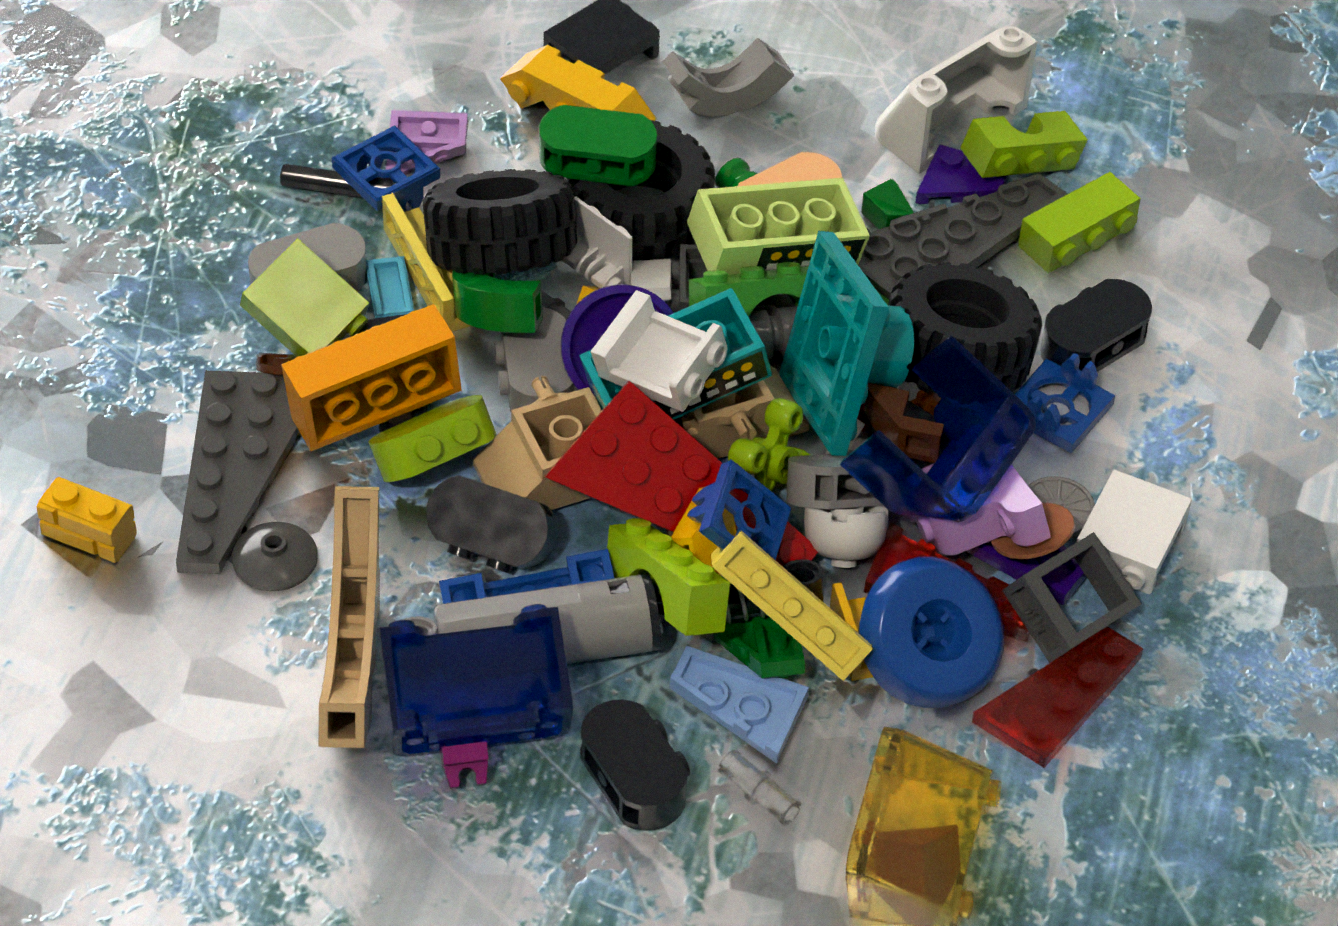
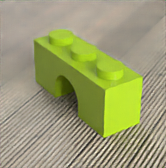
(1001, 150)

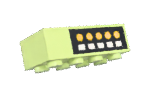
(773, 223)

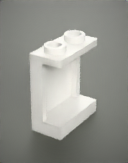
(658, 353)
(1137, 526)

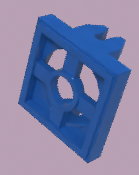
(353, 168)
(1076, 384)
(768, 508)

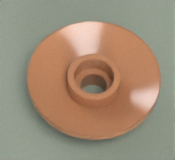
(1061, 529)

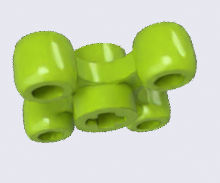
(770, 456)

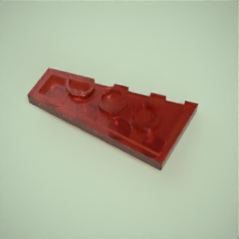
(1058, 699)

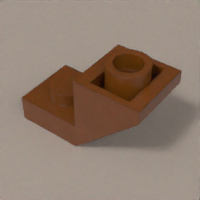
(887, 412)

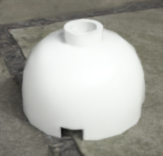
(846, 532)

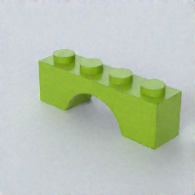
(690, 590)

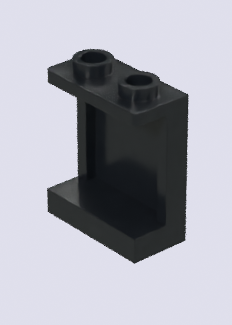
(604, 35)

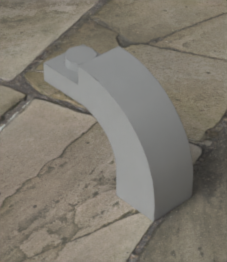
(731, 87)

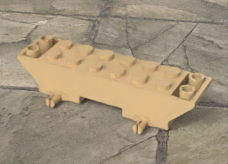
(551, 424)

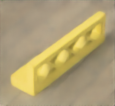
(408, 238)
(791, 605)

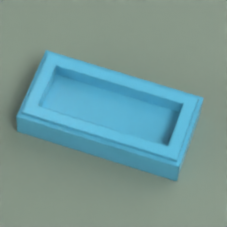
(389, 287)

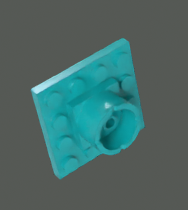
(842, 343)

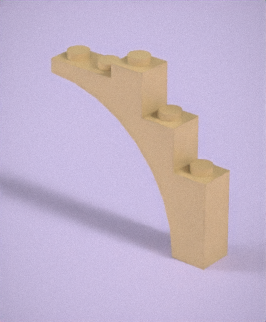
(354, 609)

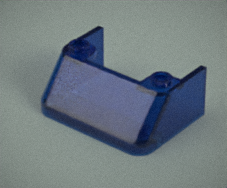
(985, 431)

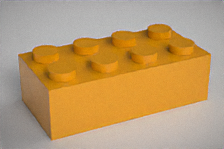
(372, 377)

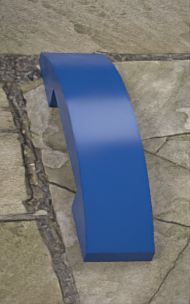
(579, 569)

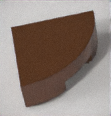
(271, 362)

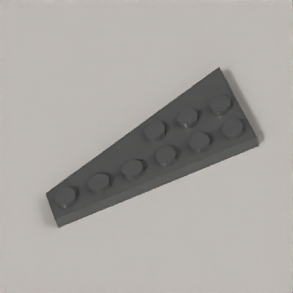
(956, 233)

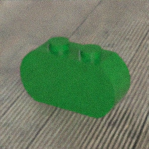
(597, 145)

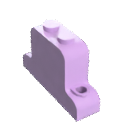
(1008, 511)

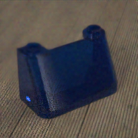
(477, 684)

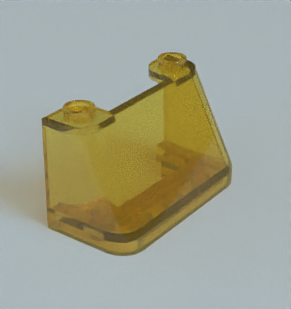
(917, 833)

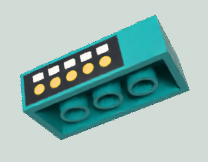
(743, 366)

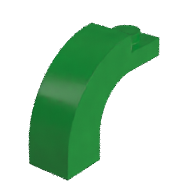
(497, 303)

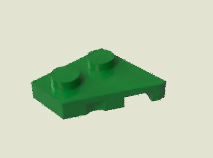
(763, 647)

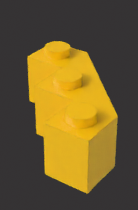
(559, 82)

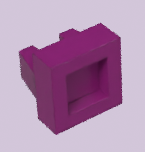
(465, 756)

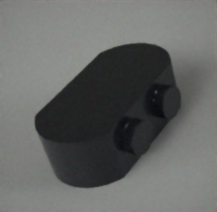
(1097, 324)
(491, 523)
(634, 764)

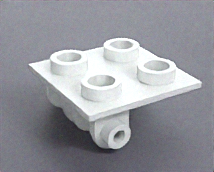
(601, 249)

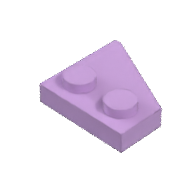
(434, 133)

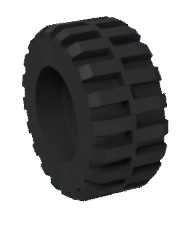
(500, 221)
(657, 221)
(978, 310)

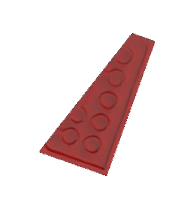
(650, 467)

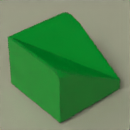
(885, 204)

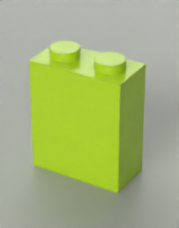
(304, 301)

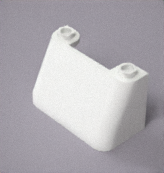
(983, 74)

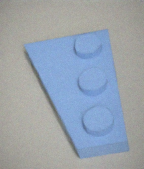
(740, 700)

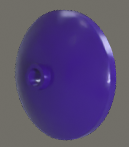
(591, 320)

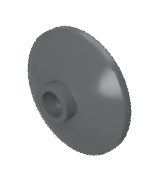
(276, 568)

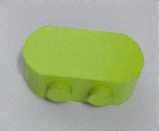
(432, 438)

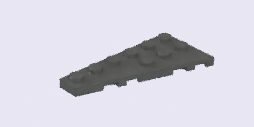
(236, 454)

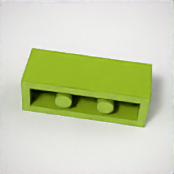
(1079, 222)

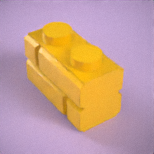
(86, 519)

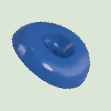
(931, 633)

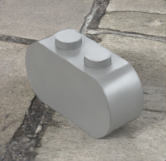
(334, 243)
(530, 357)
(824, 484)

